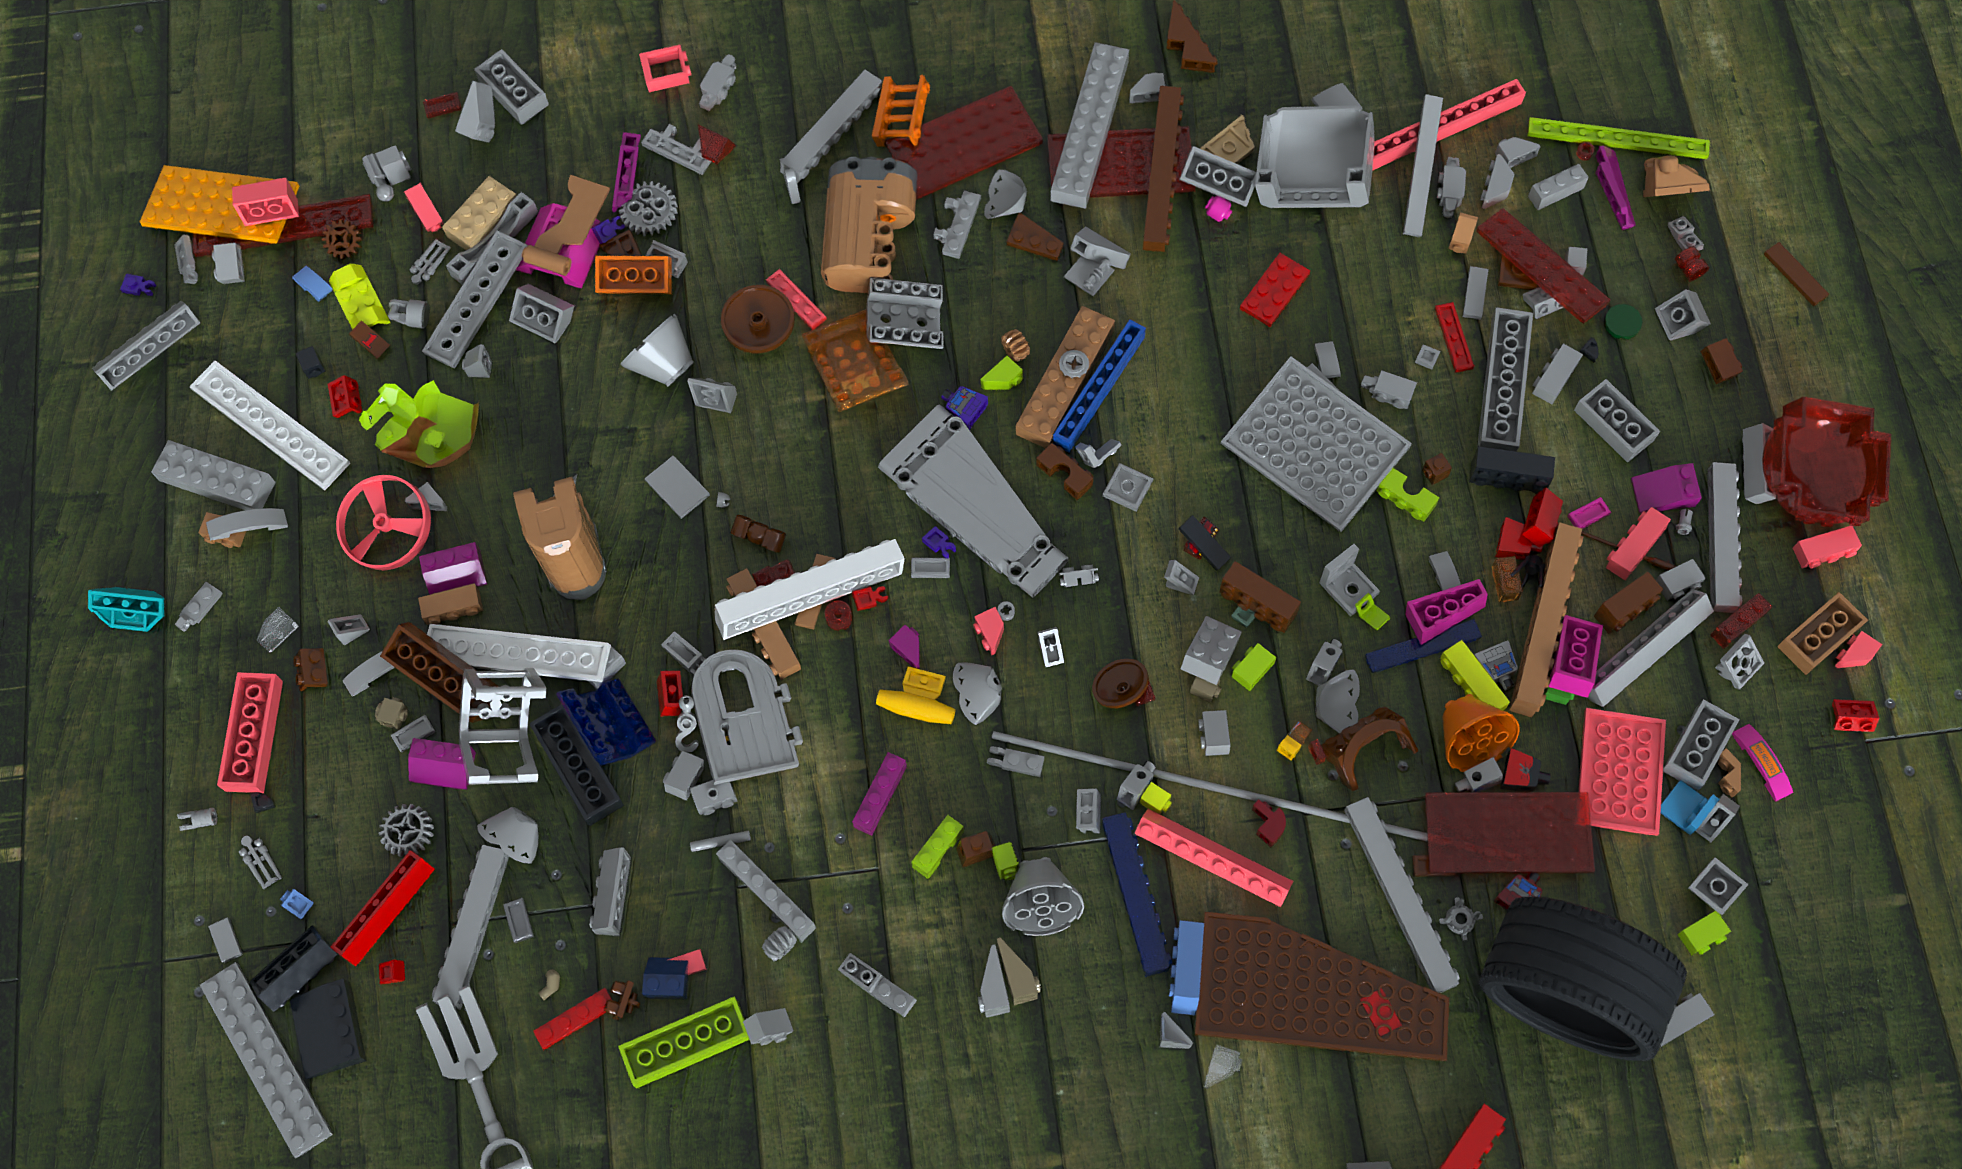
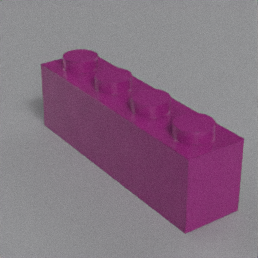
(879, 793)

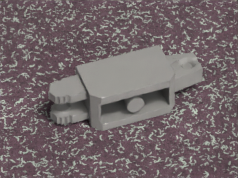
(717, 82)
(1452, 186)

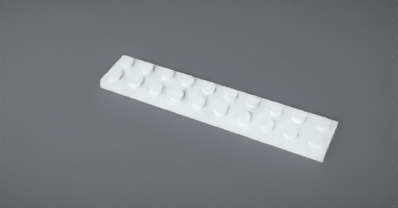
(270, 425)
(519, 651)

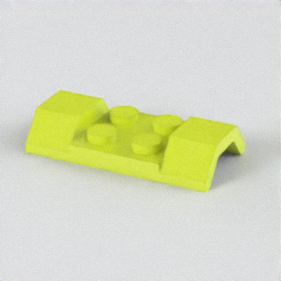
(357, 296)

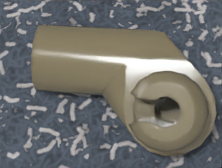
(552, 985)

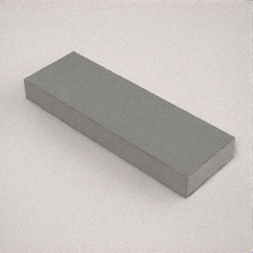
(1475, 293)

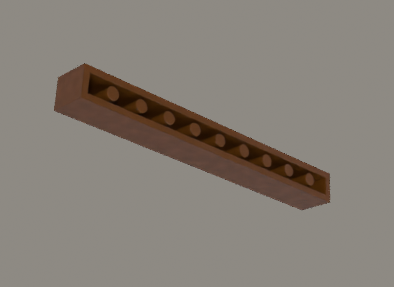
(1162, 169)

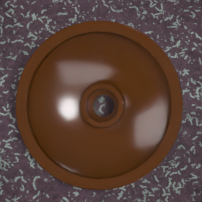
(1120, 683)

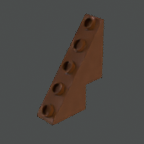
(1187, 39)

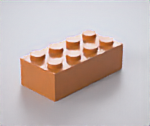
(633, 275)

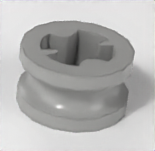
(1011, 613)

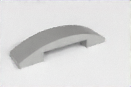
(245, 521)
(366, 673)

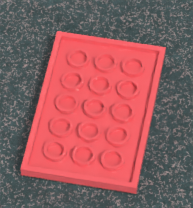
(1623, 770)

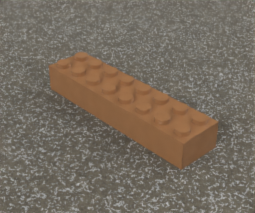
(1059, 392)

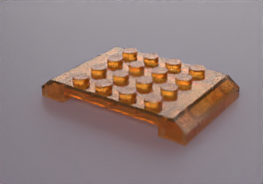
(851, 364)

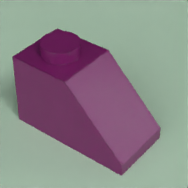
(907, 645)

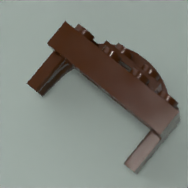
(1345, 746)

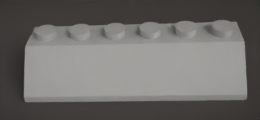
(146, 345)

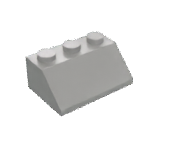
(541, 312)

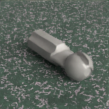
(378, 177)

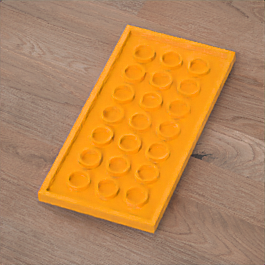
(204, 205)

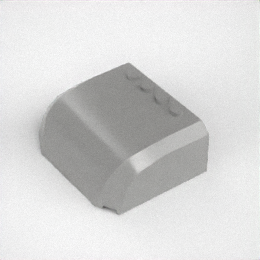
(1315, 157)

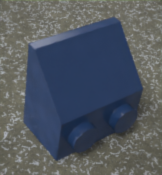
(665, 979)

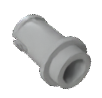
(1684, 525)

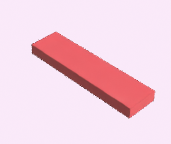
(800, 302)

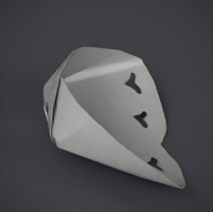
(1010, 195)
(978, 689)
(1335, 701)
(512, 829)

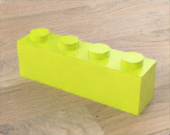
(1472, 676)

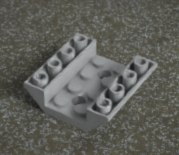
(904, 306)

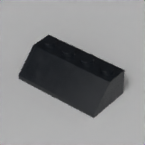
(293, 968)

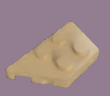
(1232, 142)

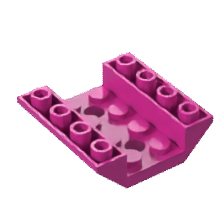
(581, 255)

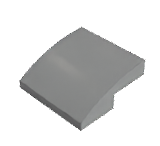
(1336, 96)

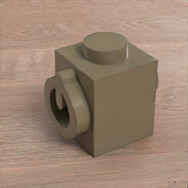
(391, 713)

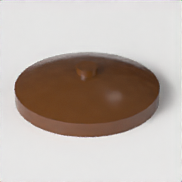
(757, 319)

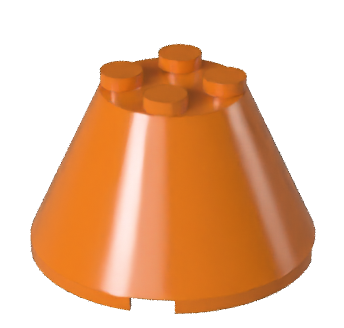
(1476, 732)

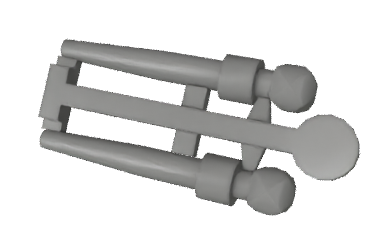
(416, 279)
(247, 841)

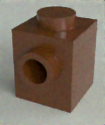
(1436, 468)

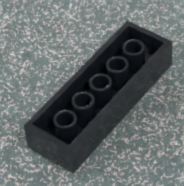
(576, 765)

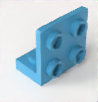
(1687, 807)

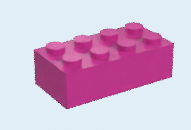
(1576, 656)

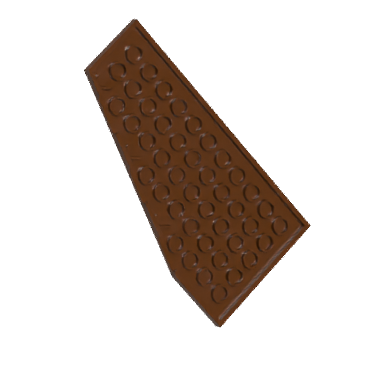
(1300, 992)

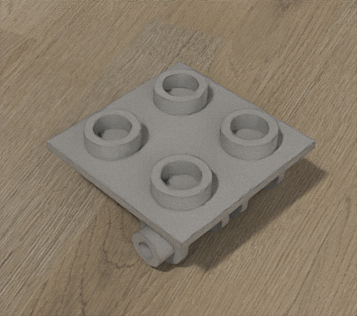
(1089, 274)

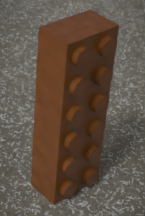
(430, 665)

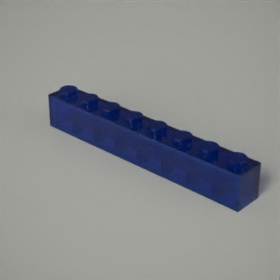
(1135, 894)

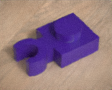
(606, 229)
(135, 284)
(937, 540)

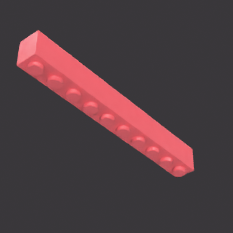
(1451, 121)

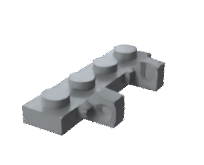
(665, 145)
(956, 236)

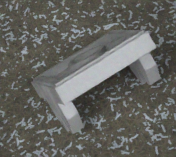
(1743, 648)

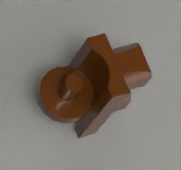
(617, 1008)

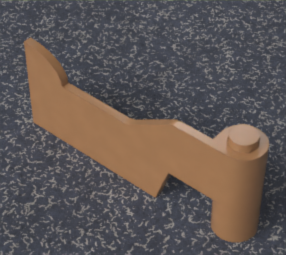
(572, 228)

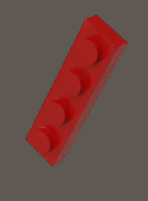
(572, 1019)

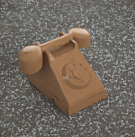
(1669, 177)

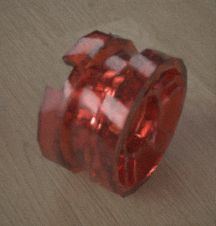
(838, 607)

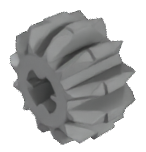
(779, 943)

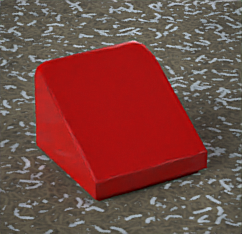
(391, 971)

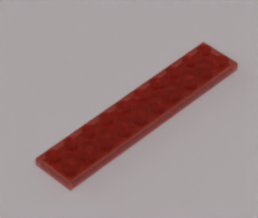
(309, 224)

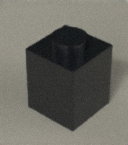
(310, 362)

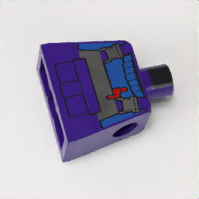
(965, 404)

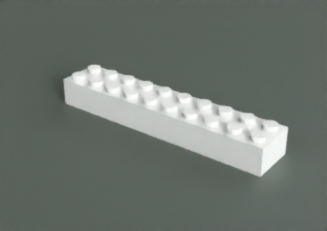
(808, 588)

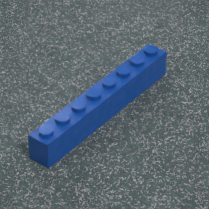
(1099, 386)

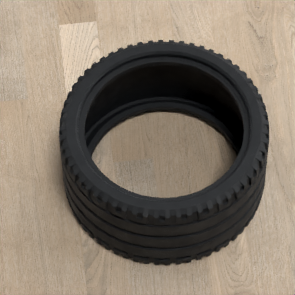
(1583, 978)

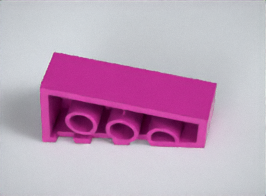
(1444, 609)

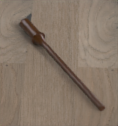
(1653, 560)

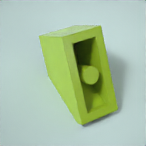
(1002, 376)

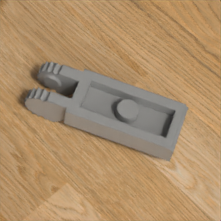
(1017, 761)

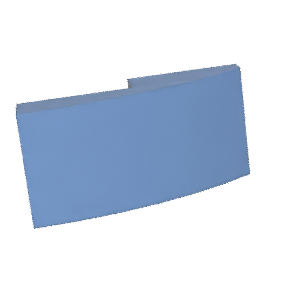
(313, 283)

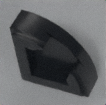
(1590, 350)
(261, 802)

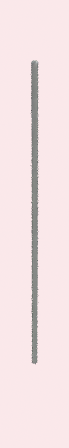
(1197, 783)

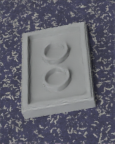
(677, 487)

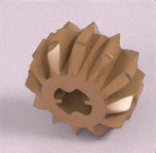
(1015, 345)

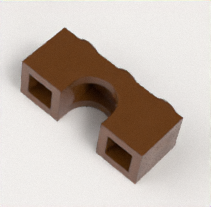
(1055, 459)

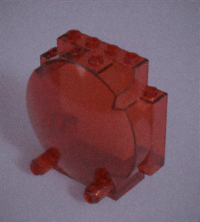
(1827, 462)

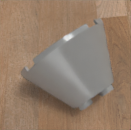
(662, 353)
(1041, 899)

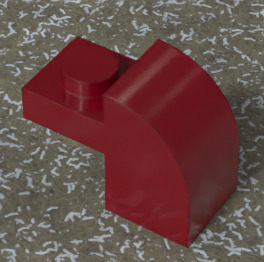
(1273, 824)

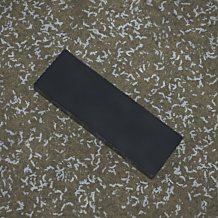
(1204, 542)

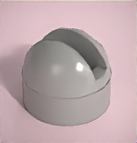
(721, 500)

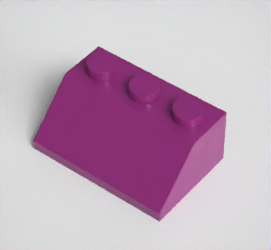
(453, 568)
(437, 764)

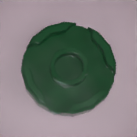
(1623, 321)

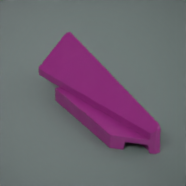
(626, 169)
(1613, 186)

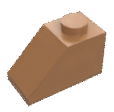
(1463, 233)

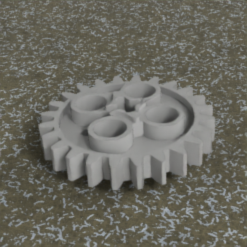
(658, 197)

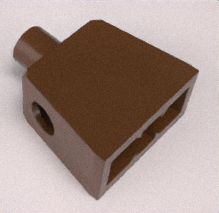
(975, 848)

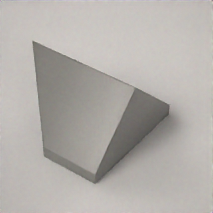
(1171, 1035)

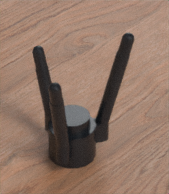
(1533, 565)

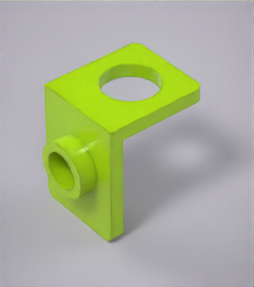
(1371, 613)

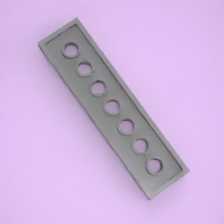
(480, 309)

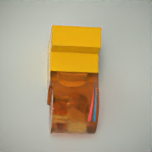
(1294, 740)

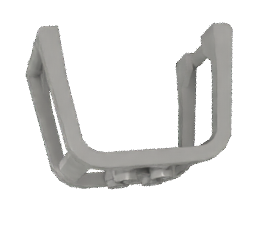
(531, 687)

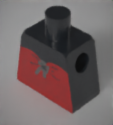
(1522, 772)

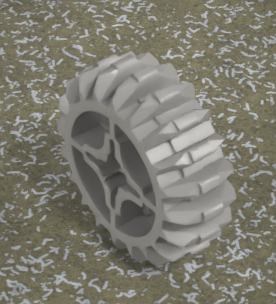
(407, 814)

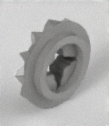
(1068, 358)

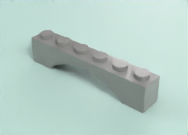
(516, 217)
(766, 890)

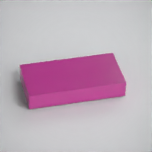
(1589, 513)

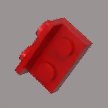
(344, 396)
(1855, 715)

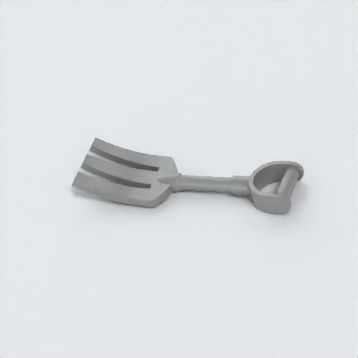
(470, 1065)

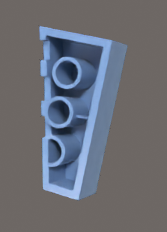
(1187, 967)

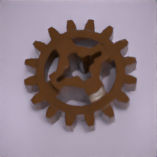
(347, 235)

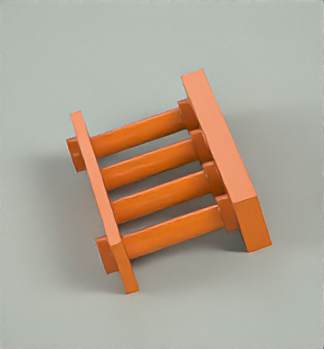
(887, 103)

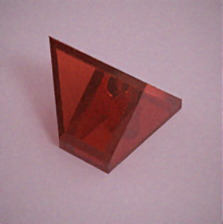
(713, 145)

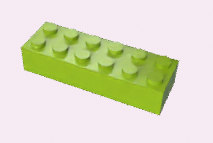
(684, 1042)

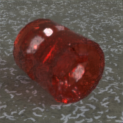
(1691, 263)

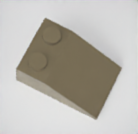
(1019, 977)

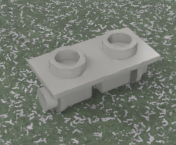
(1086, 574)

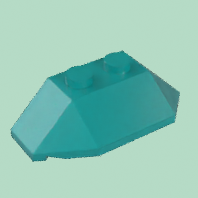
(126, 607)

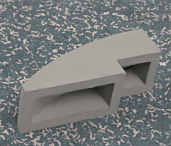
(683, 652)

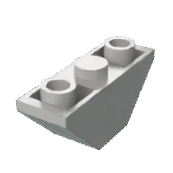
(1498, 183)

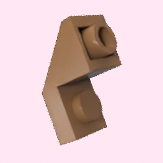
(1732, 781)

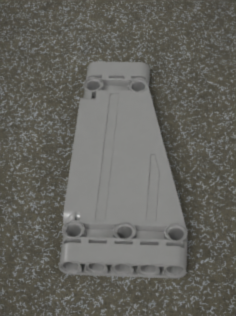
(972, 497)

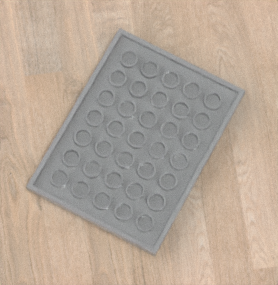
(1316, 443)

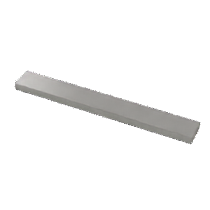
(1422, 165)

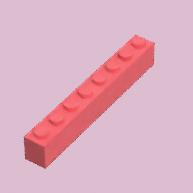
(1214, 857)

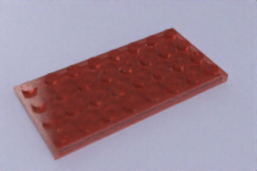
(967, 141)
(1125, 162)
(1509, 832)

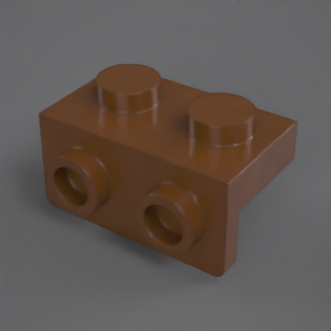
(310, 668)

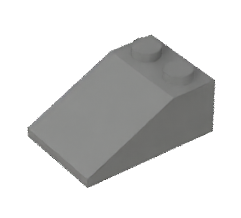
(478, 113)
(712, 394)
(993, 991)

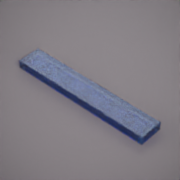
(1413, 650)

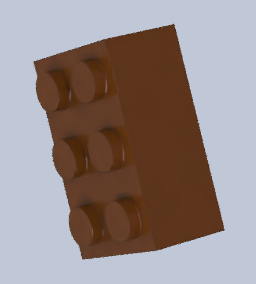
(1629, 603)

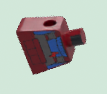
(1519, 888)

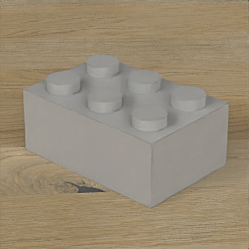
(1211, 650)

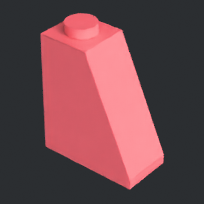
(424, 208)

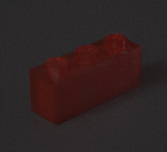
(1741, 620)

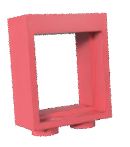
(661, 56)

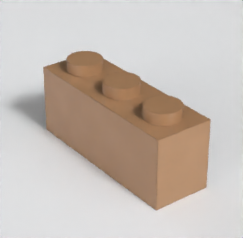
(450, 604)

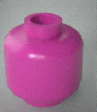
(1218, 208)

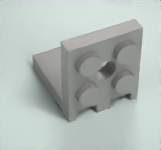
(1344, 573)

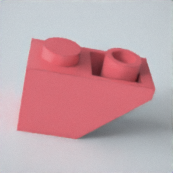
(990, 627)
(1859, 652)

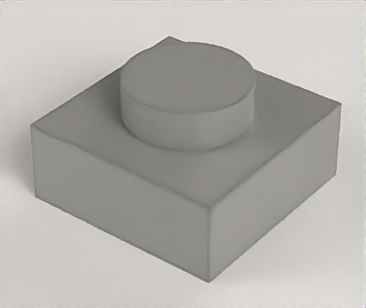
(1427, 357)

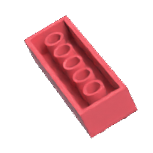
(250, 732)

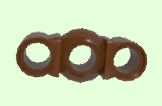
(758, 533)

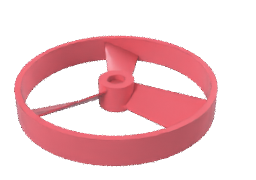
(382, 521)

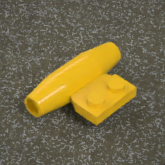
(919, 698)

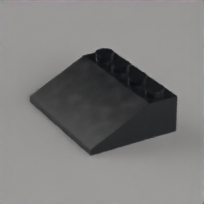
(327, 1029)

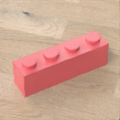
(1638, 543)

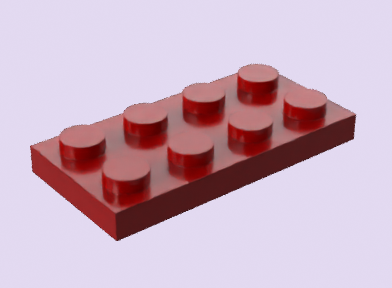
(1274, 289)

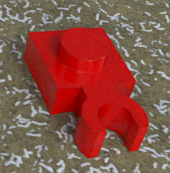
(866, 598)

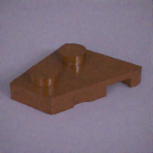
(621, 245)

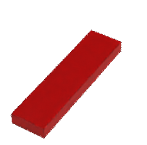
(1454, 337)

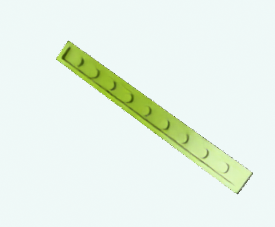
(1618, 138)

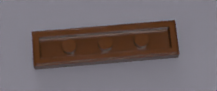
(1796, 274)

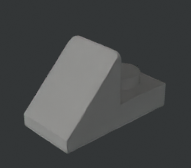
(1180, 578)

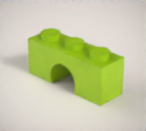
(1418, 505)
(941, 840)

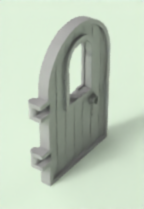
(754, 735)

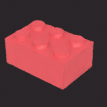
(265, 201)

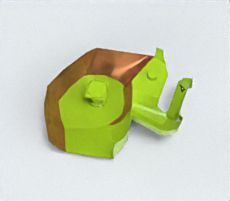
(424, 429)

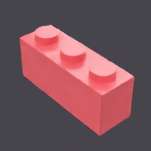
(1827, 547)

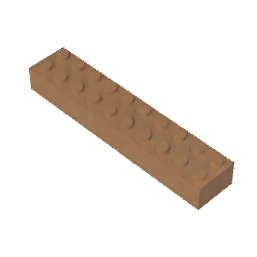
(1546, 620)

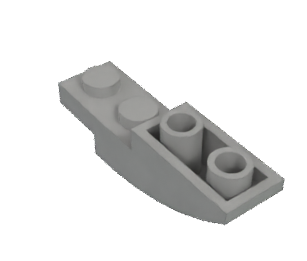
(877, 985)

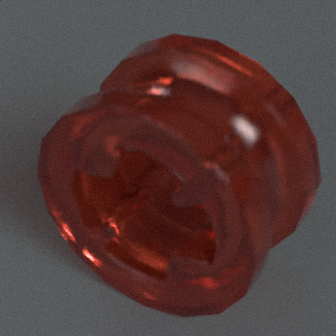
(1585, 156)

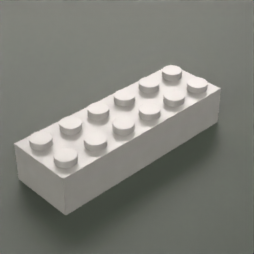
(213, 477)

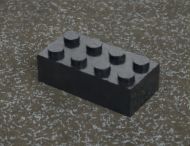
(1511, 469)

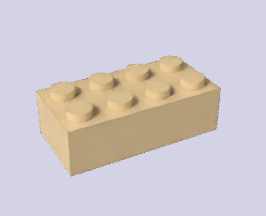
(478, 214)

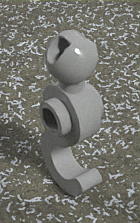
(686, 723)

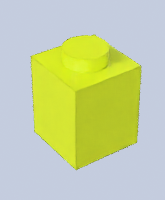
(1156, 799)

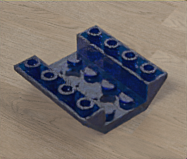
(612, 720)

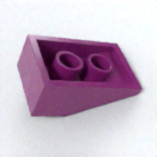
(1667, 488)

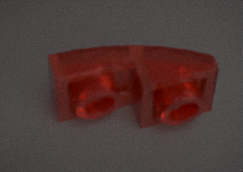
(770, 574)

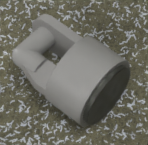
(416, 312)

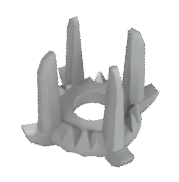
(1461, 929)

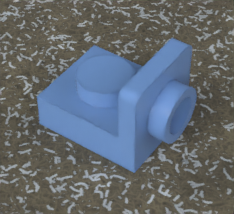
(296, 903)

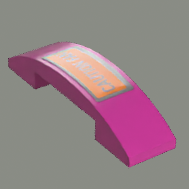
(1765, 761)

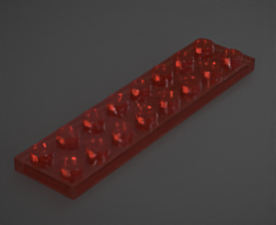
(1543, 265)

